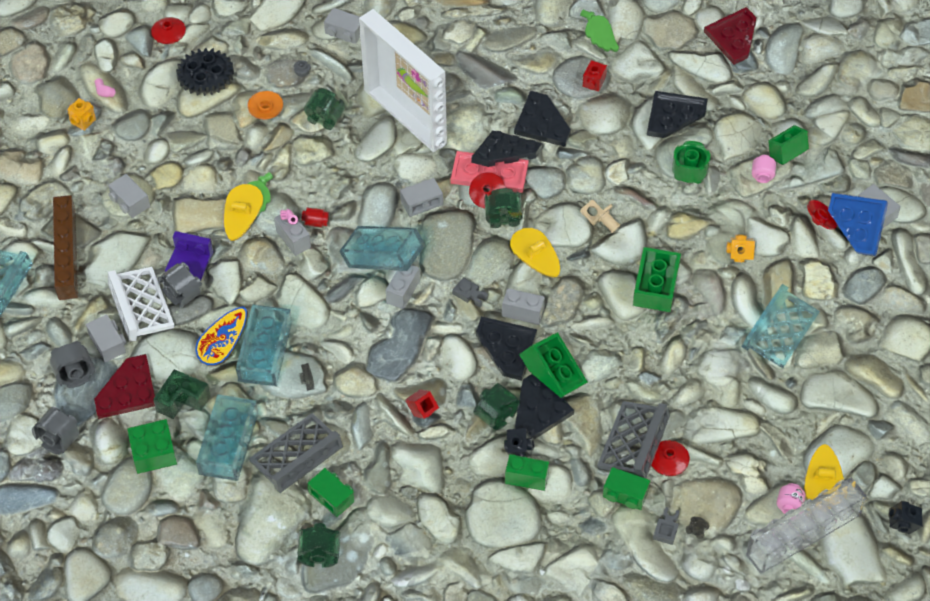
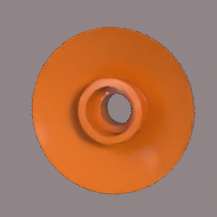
(265, 105)

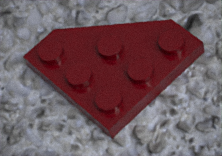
(733, 34)
(127, 389)

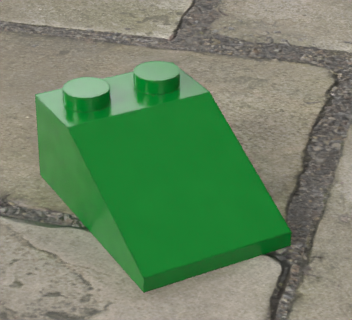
(554, 365)

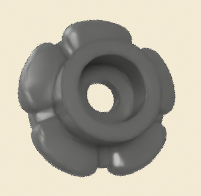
(302, 68)

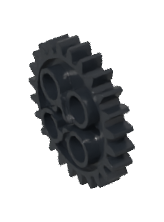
(205, 71)

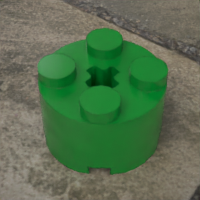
(691, 162)

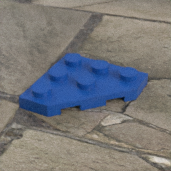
(859, 220)

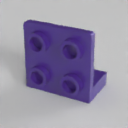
(193, 251)

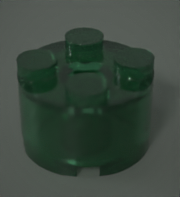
(324, 108)
(503, 208)
(496, 406)
(318, 546)

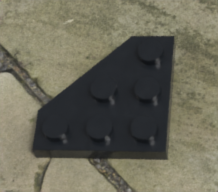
(674, 112)
(542, 121)
(505, 148)
(504, 344)
(540, 407)

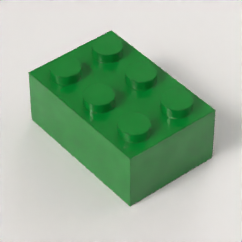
(656, 279)

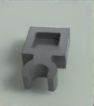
(469, 291)
(666, 528)

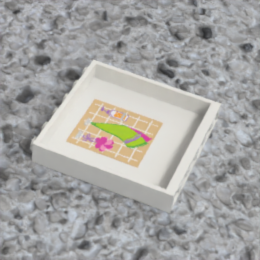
(404, 80)

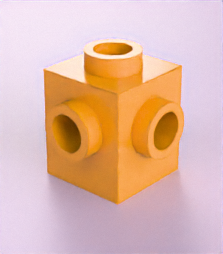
(81, 114)
(746, 252)

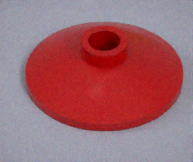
(168, 30)
(477, 186)
(821, 215)
(670, 465)

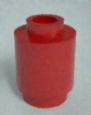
(315, 217)

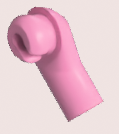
(103, 90)
(289, 216)

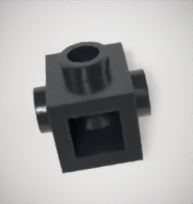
(519, 442)
(905, 517)

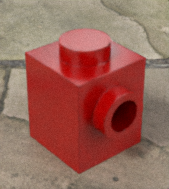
(594, 75)
(422, 404)

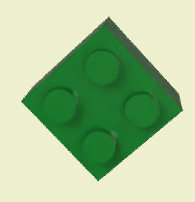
(152, 446)

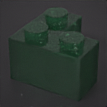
(180, 391)

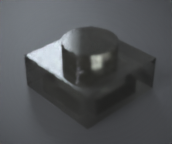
(306, 377)

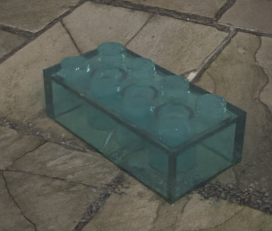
(382, 248)
(264, 345)
(227, 437)

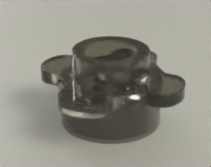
(697, 522)

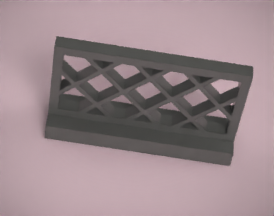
(650, 439)
(305, 460)

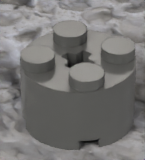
(180, 284)
(71, 364)
(56, 431)

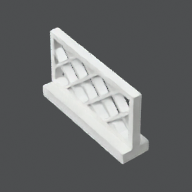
(123, 302)

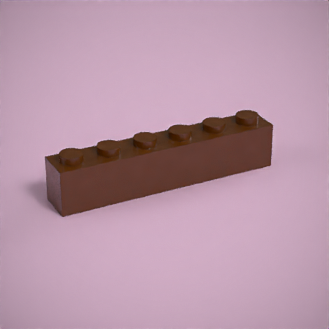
(65, 247)

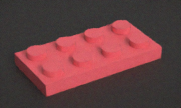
(512, 173)

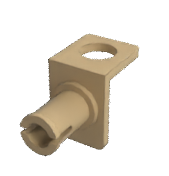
(602, 216)

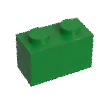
(788, 144)
(527, 472)
(626, 488)
(331, 492)

